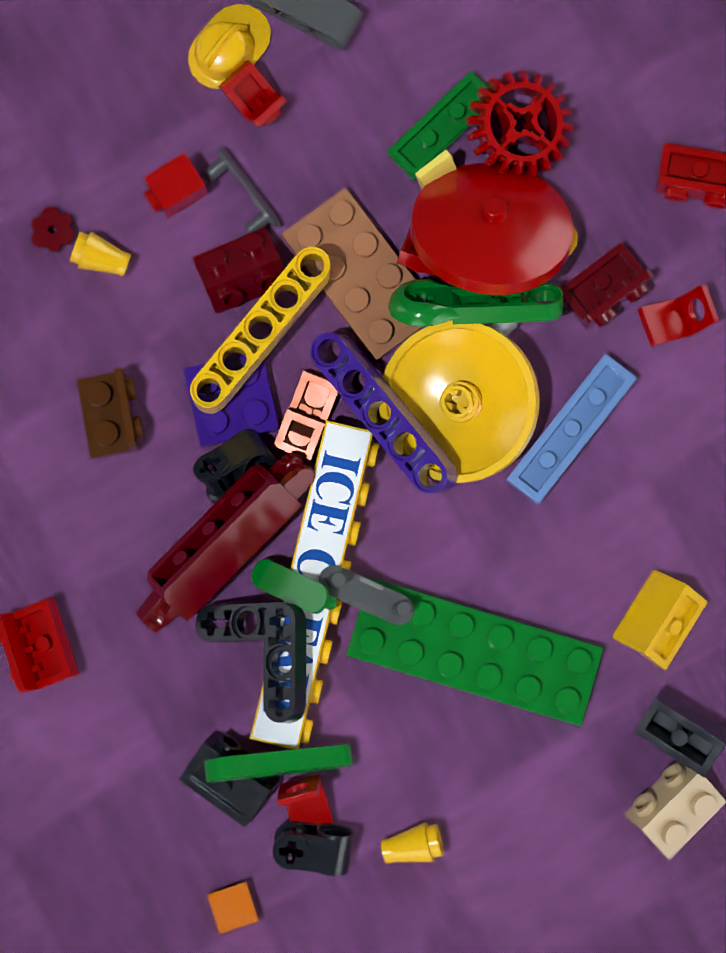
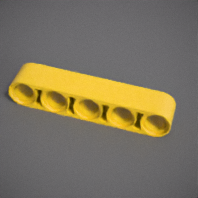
(266, 311)

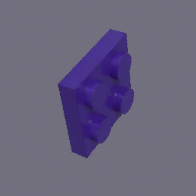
(248, 409)

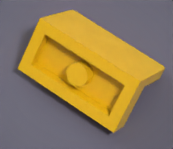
(660, 618)

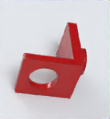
(675, 317)
(305, 800)

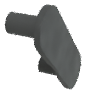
(226, 162)
(367, 595)

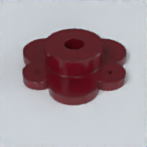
(50, 219)

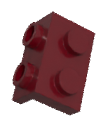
(239, 269)
(605, 286)

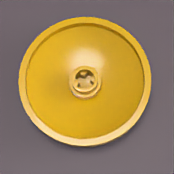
(469, 394)

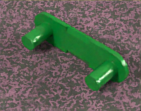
(292, 587)

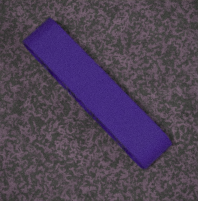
(366, 403)

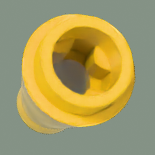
(98, 255)
(416, 844)

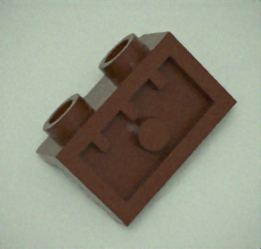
(109, 415)

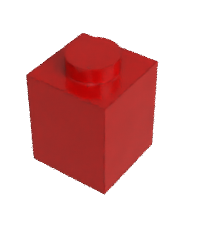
(174, 186)

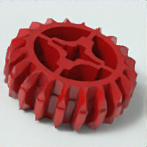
(507, 116)

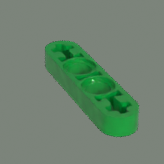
(278, 763)

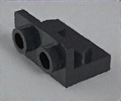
(235, 798)

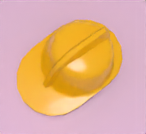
(226, 42)

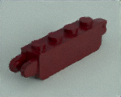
(223, 540)

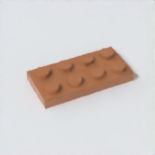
(361, 270)

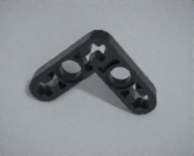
(269, 632)

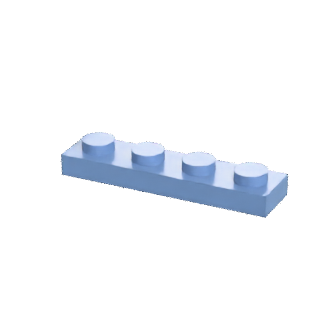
(571, 429)

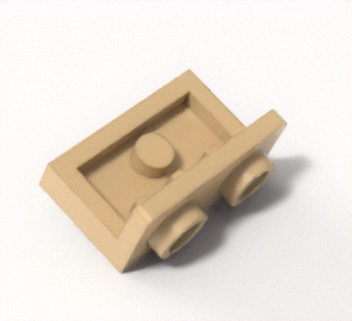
(675, 808)

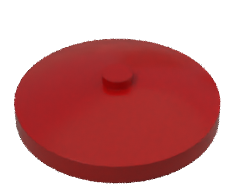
(491, 229)

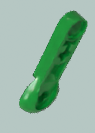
(432, 303)

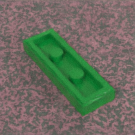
(437, 128)

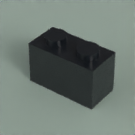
(682, 732)

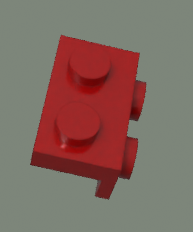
(692, 174)
(37, 646)

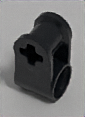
(231, 462)
(318, 847)

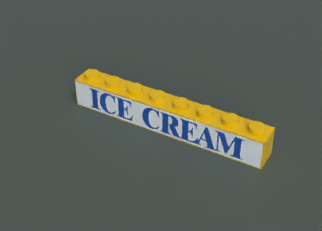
(322, 542)

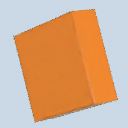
(233, 907)

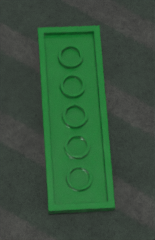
(482, 656)

